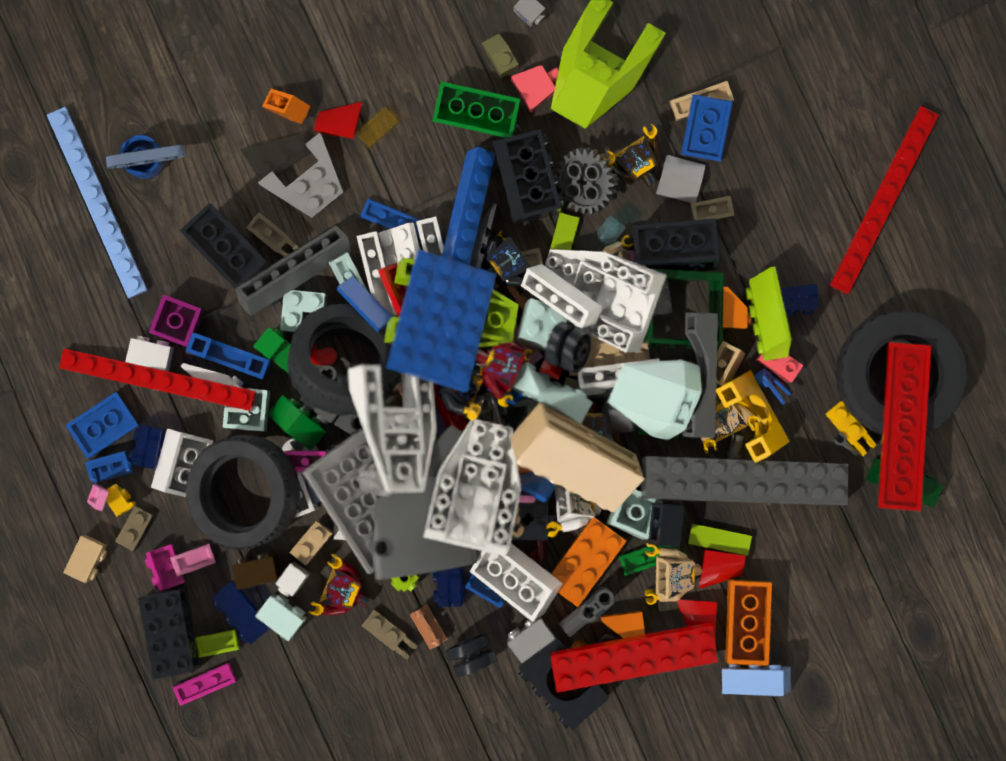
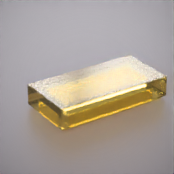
(377, 127)

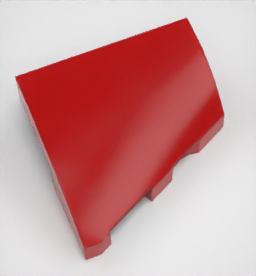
(339, 121)
(720, 567)
(698, 612)

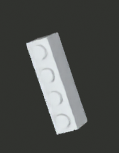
(561, 296)
(601, 378)

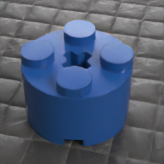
(141, 143)

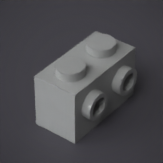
(371, 480)

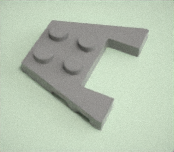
(313, 188)

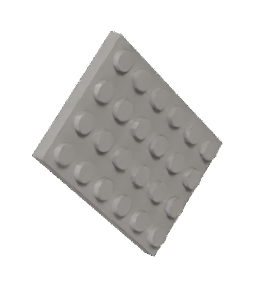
(340, 493)

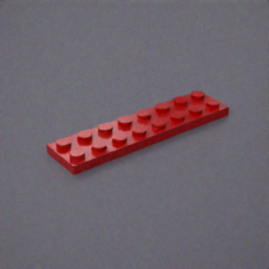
(904, 426)
(634, 657)

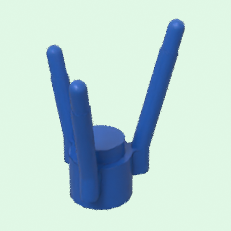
(766, 379)

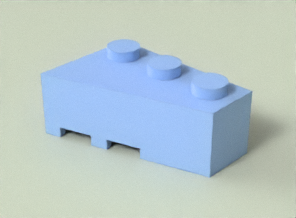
(756, 680)

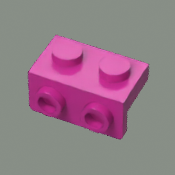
(162, 568)

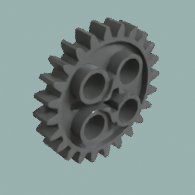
(586, 180)

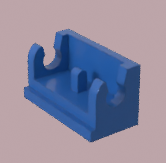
(109, 467)
(481, 589)

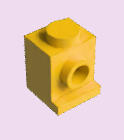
(119, 500)

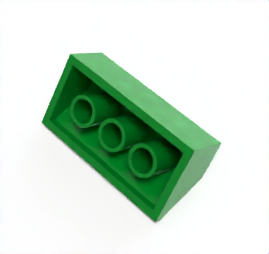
(476, 110)

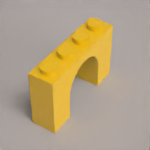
(748, 393)

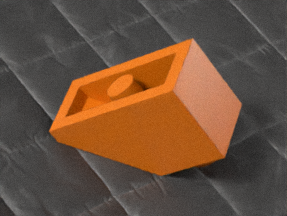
(286, 106)
(734, 311)
(625, 624)

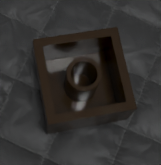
(256, 571)

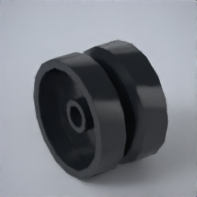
(568, 347)
(470, 651)

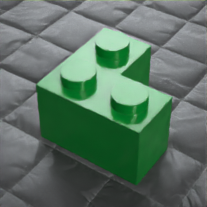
(274, 347)
(297, 422)

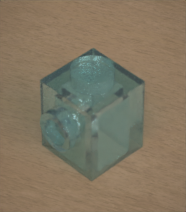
(610, 231)

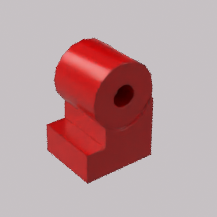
(325, 357)

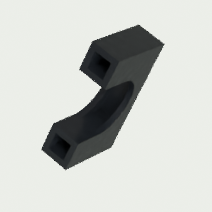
(571, 710)

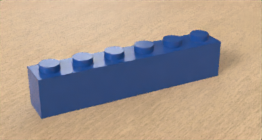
(468, 205)

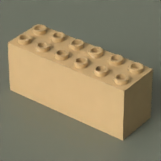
(576, 458)

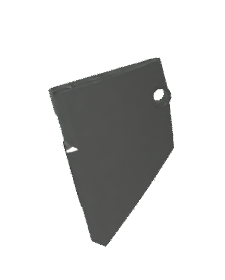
(402, 524)

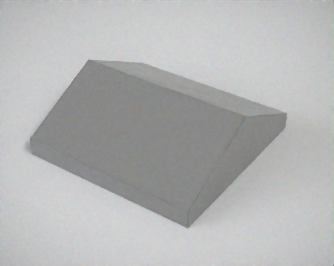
(680, 179)

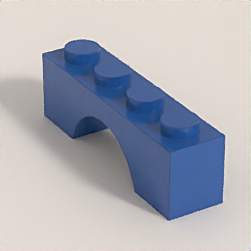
(228, 356)

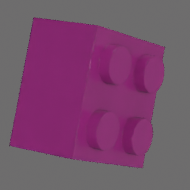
(176, 320)

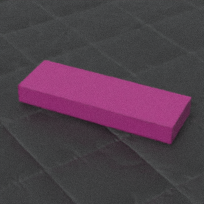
(204, 684)

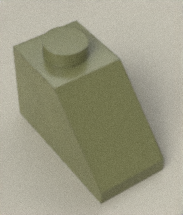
(500, 55)

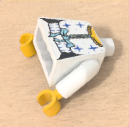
(572, 511)

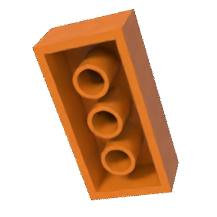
(586, 560)
(748, 622)

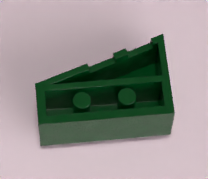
(930, 488)

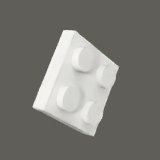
(399, 243)

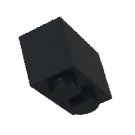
(666, 524)

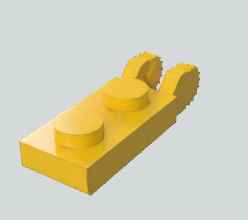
(849, 427)

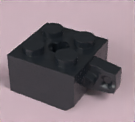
(541, 518)

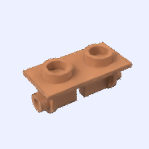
(428, 627)

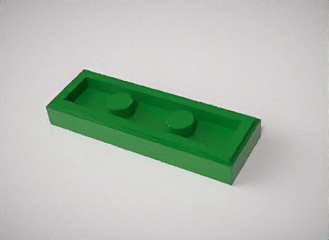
(639, 560)

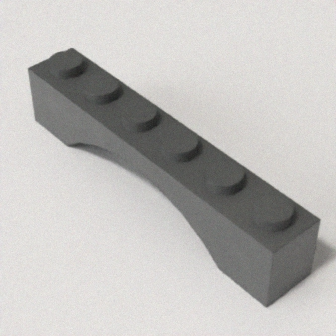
(702, 333)

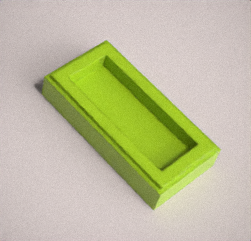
(217, 643)

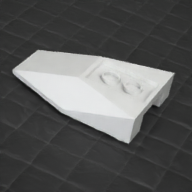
(620, 286)
(477, 491)

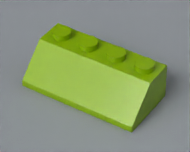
(769, 315)

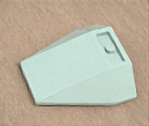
(658, 395)

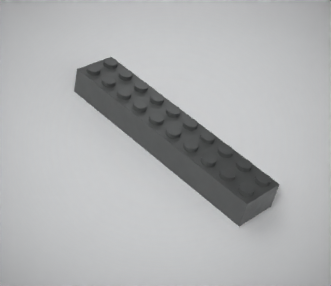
(744, 481)

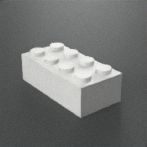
(518, 580)

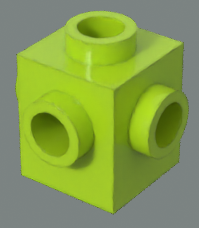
(410, 584)

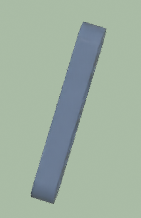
(146, 156)

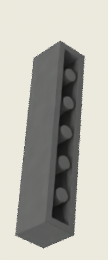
(292, 271)

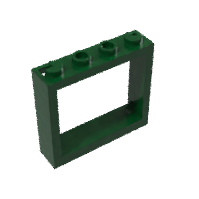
(715, 305)

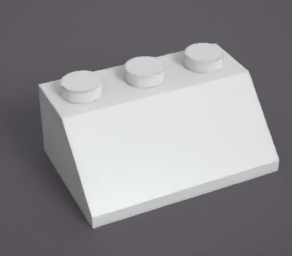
(175, 461)

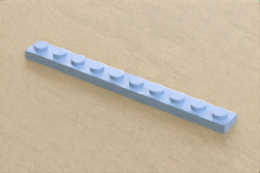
(97, 202)

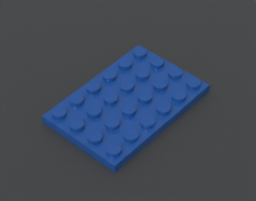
(441, 321)

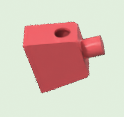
(535, 86)

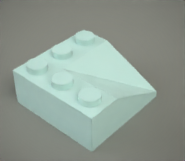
(554, 395)

